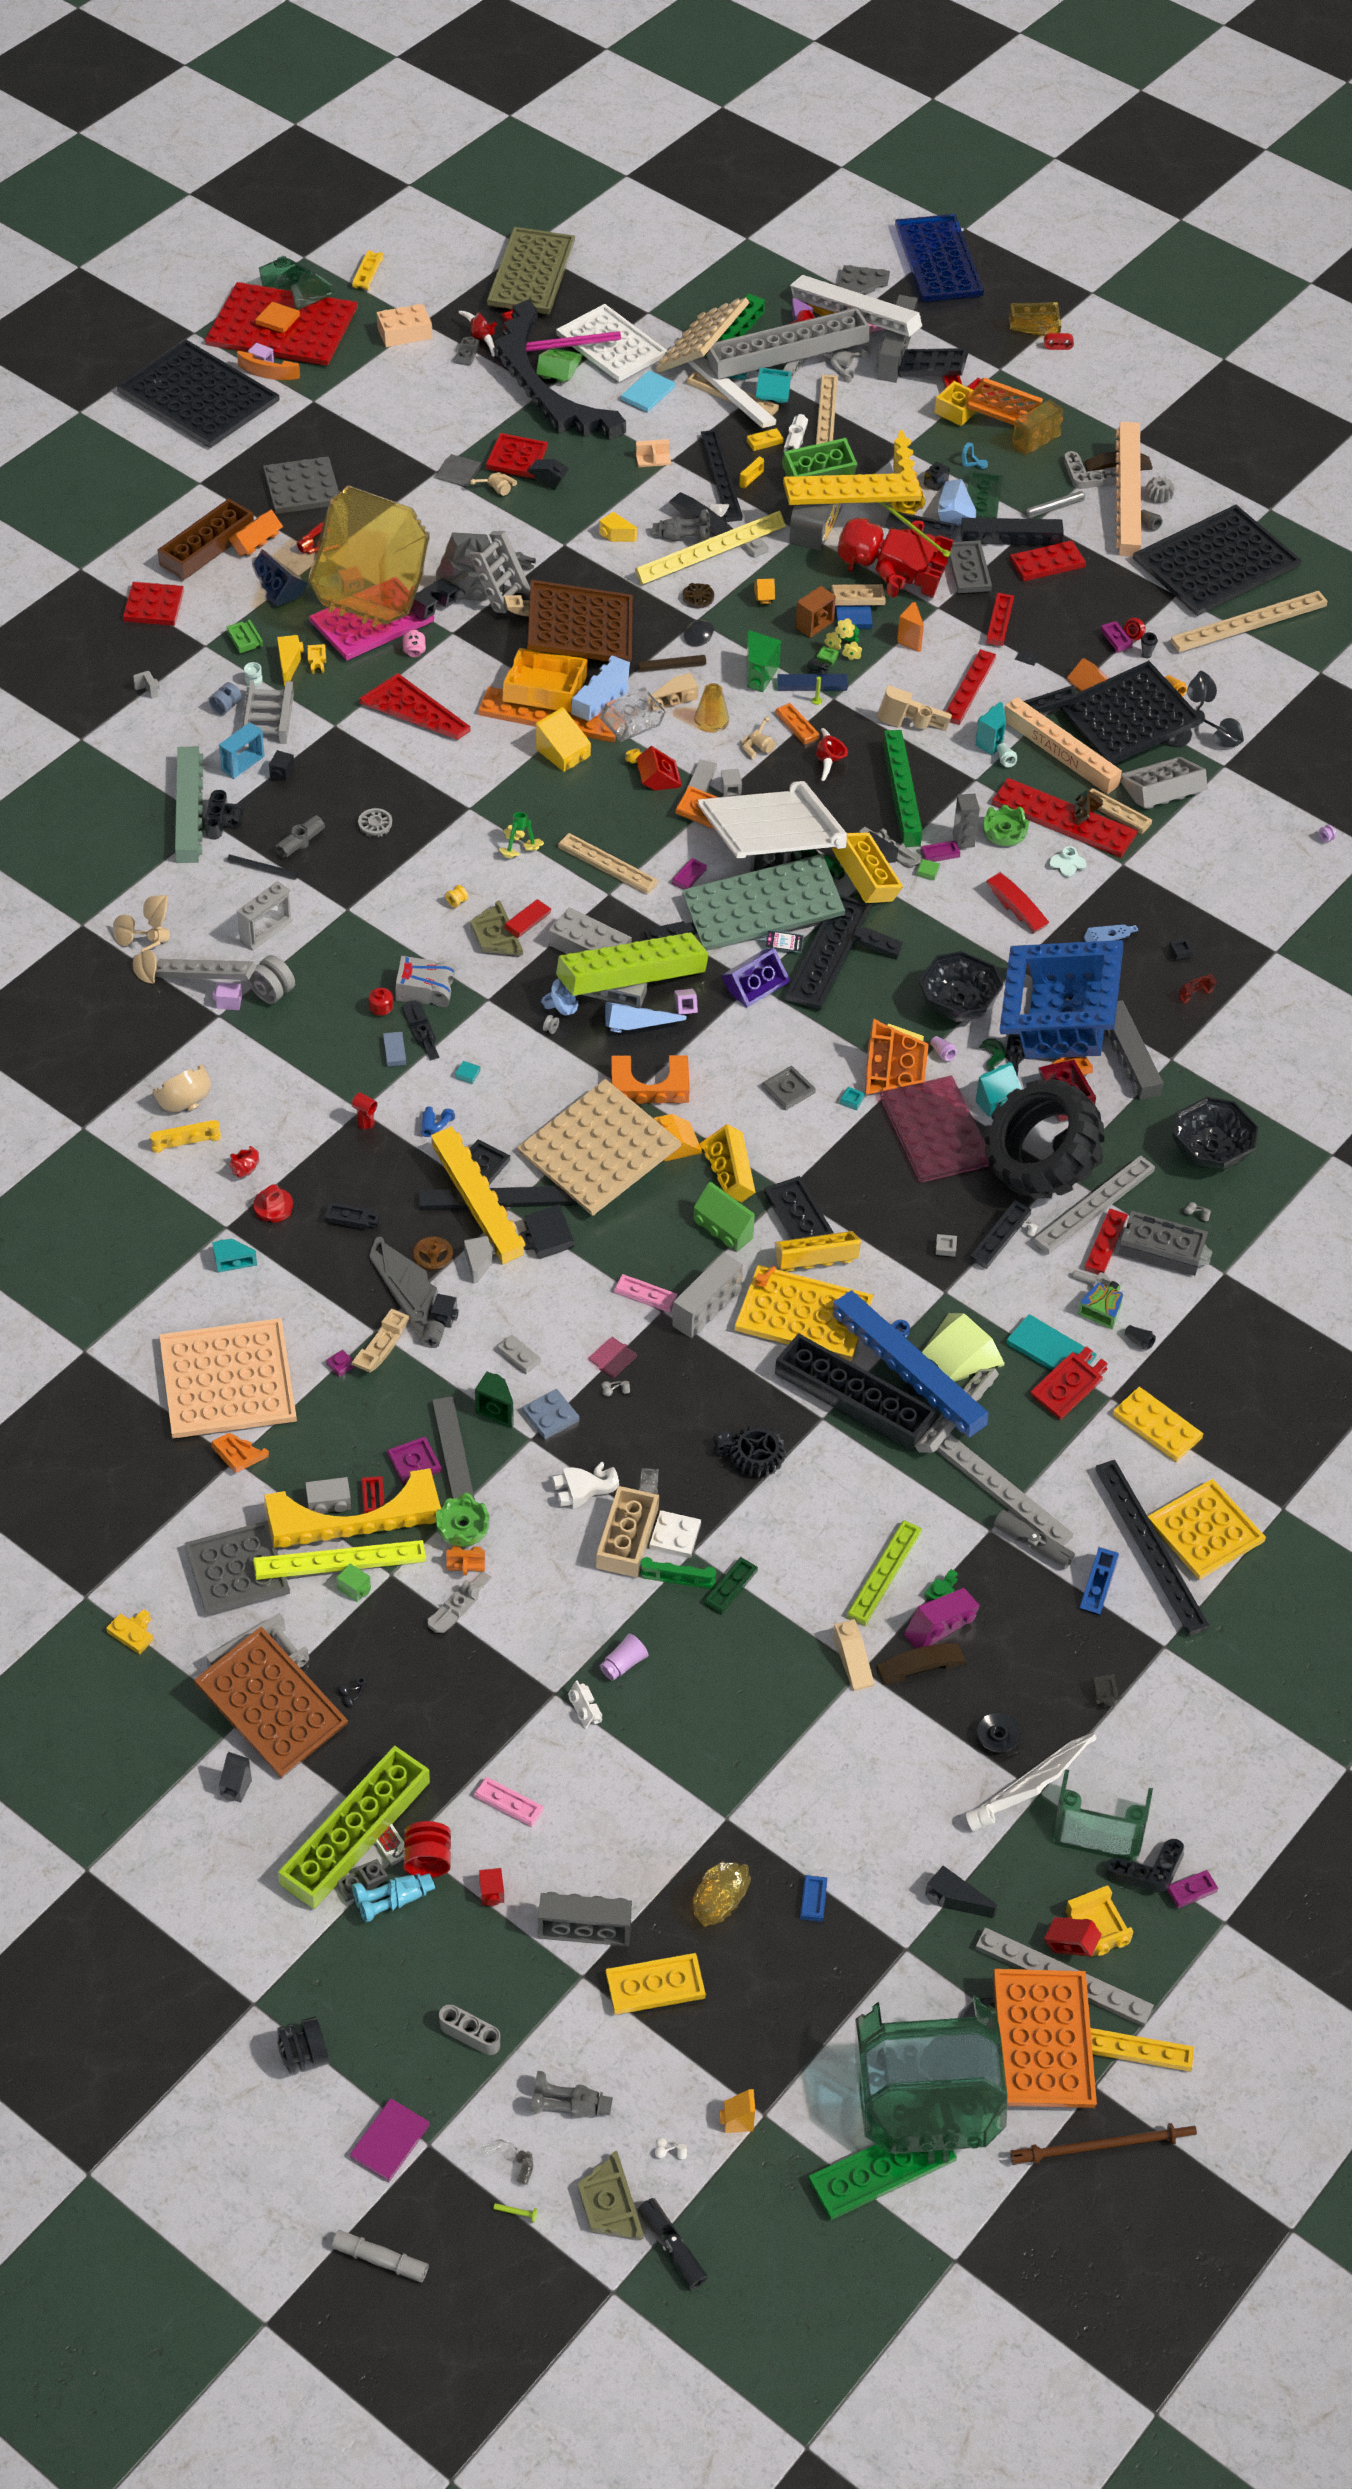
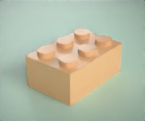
(404, 325)

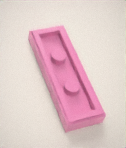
(645, 1293)
(508, 1801)

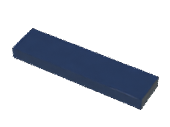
(807, 682)

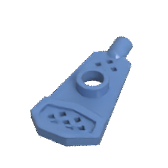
(1101, 933)

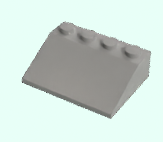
(1164, 782)

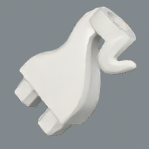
(582, 1485)

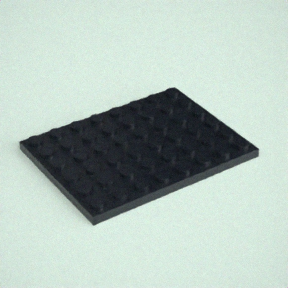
(198, 393)
(1216, 559)

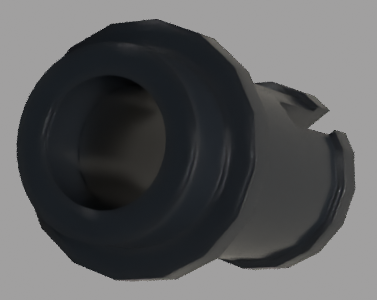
(816, 666)

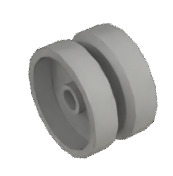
(271, 979)

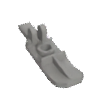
(905, 855)
(451, 1610)

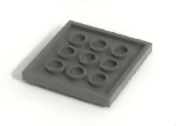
(301, 484)
(226, 1568)

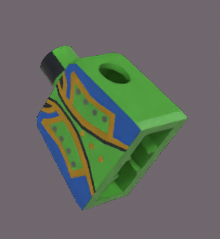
(1102, 1304)

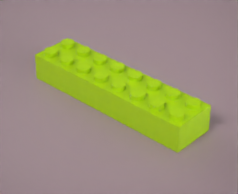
(631, 963)
(354, 1827)

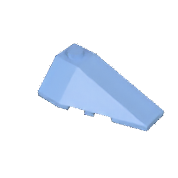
(955, 503)
(628, 1017)

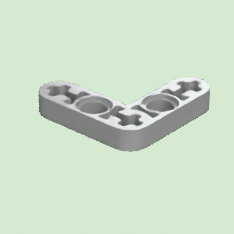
(1083, 479)

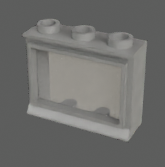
(264, 915)

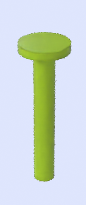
(817, 700)
(533, 2215)

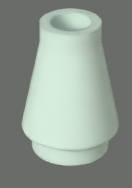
(1007, 756)

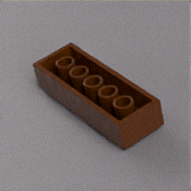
(204, 539)

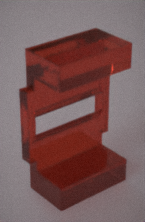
(1188, 989)

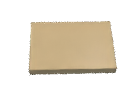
(859, 594)

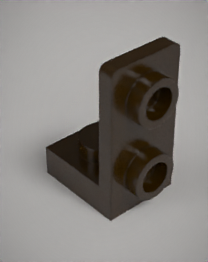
(1084, 804)

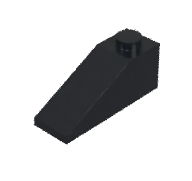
(956, 1894)

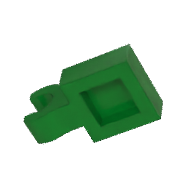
(941, 1588)

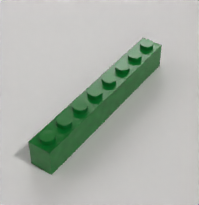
(902, 788)

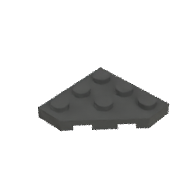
(863, 279)

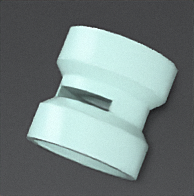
(253, 673)

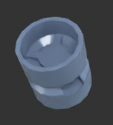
(225, 698)

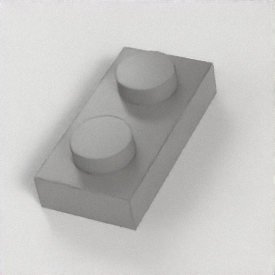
(519, 1354)

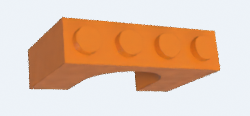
(672, 1090)

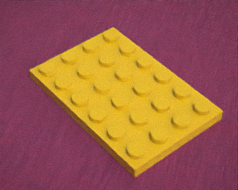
(795, 1306)

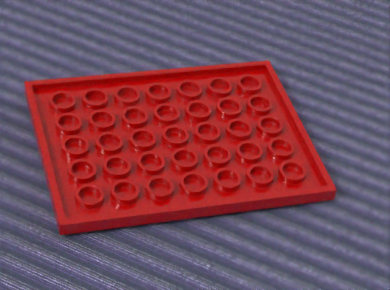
(309, 339)

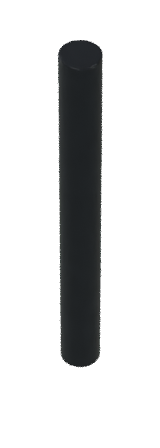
(262, 866)

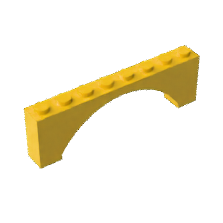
(295, 1524)

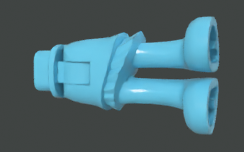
(401, 1891)

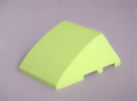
(962, 1347)

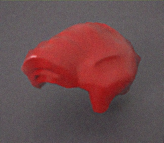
(244, 1162)

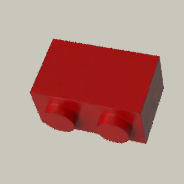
(1073, 1936)

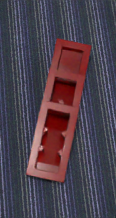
(1015, 899)

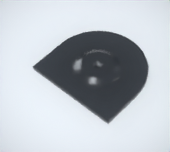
(1027, 656)

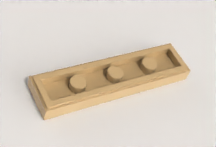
(1122, 813)

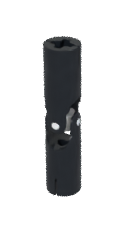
(679, 2253)

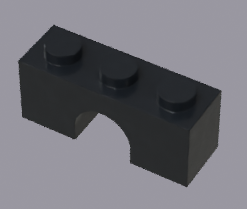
(439, 592)

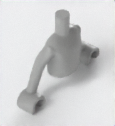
(845, 358)

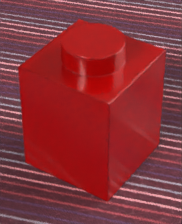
(491, 1886)

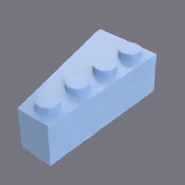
(605, 687)

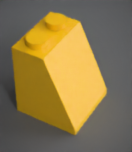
(562, 740)

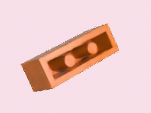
(256, 533)

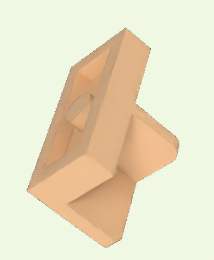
(652, 453)

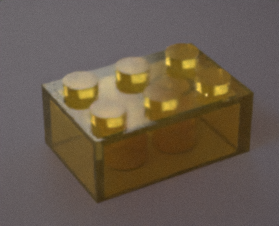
(1037, 427)

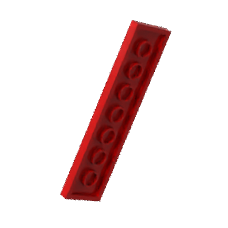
(1060, 817)

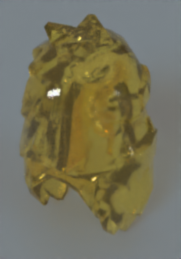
(720, 1892)

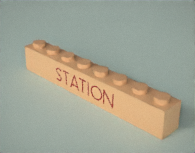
(1062, 745)

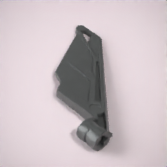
(410, 1289)

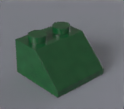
(494, 1399)

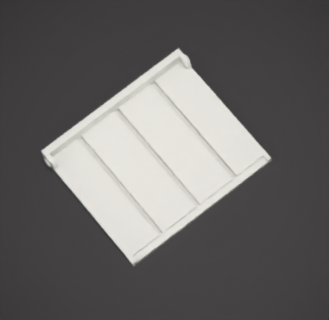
(774, 822)

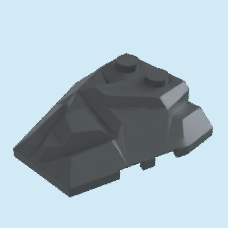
(458, 567)

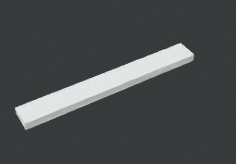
(734, 393)

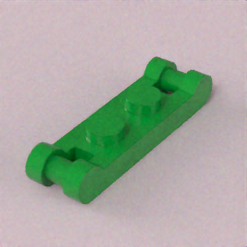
(677, 1574)

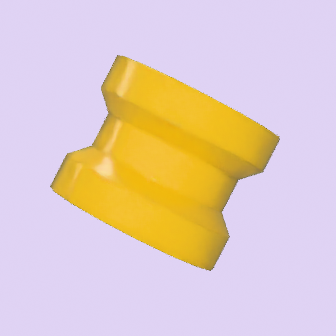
(456, 896)

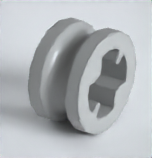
(551, 1024)

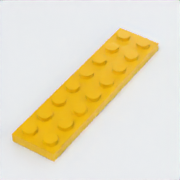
(852, 488)

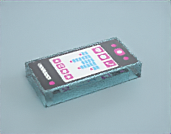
(784, 940)

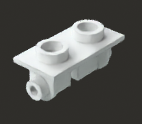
(580, 1698)

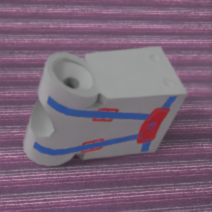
(424, 981)

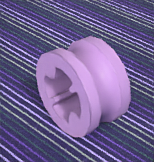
(1327, 833)

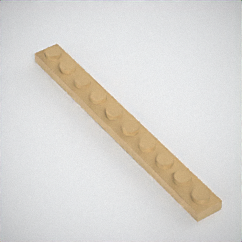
(1248, 621)

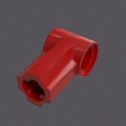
(365, 1110)

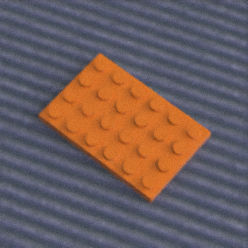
(1045, 2037)

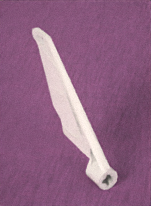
(1029, 1784)

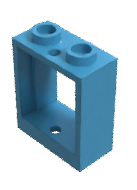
(236, 764)

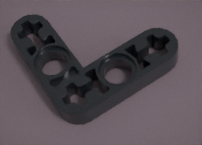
(1150, 1874)

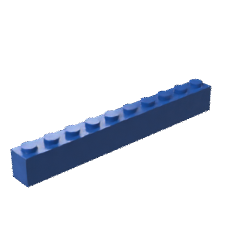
(910, 1364)

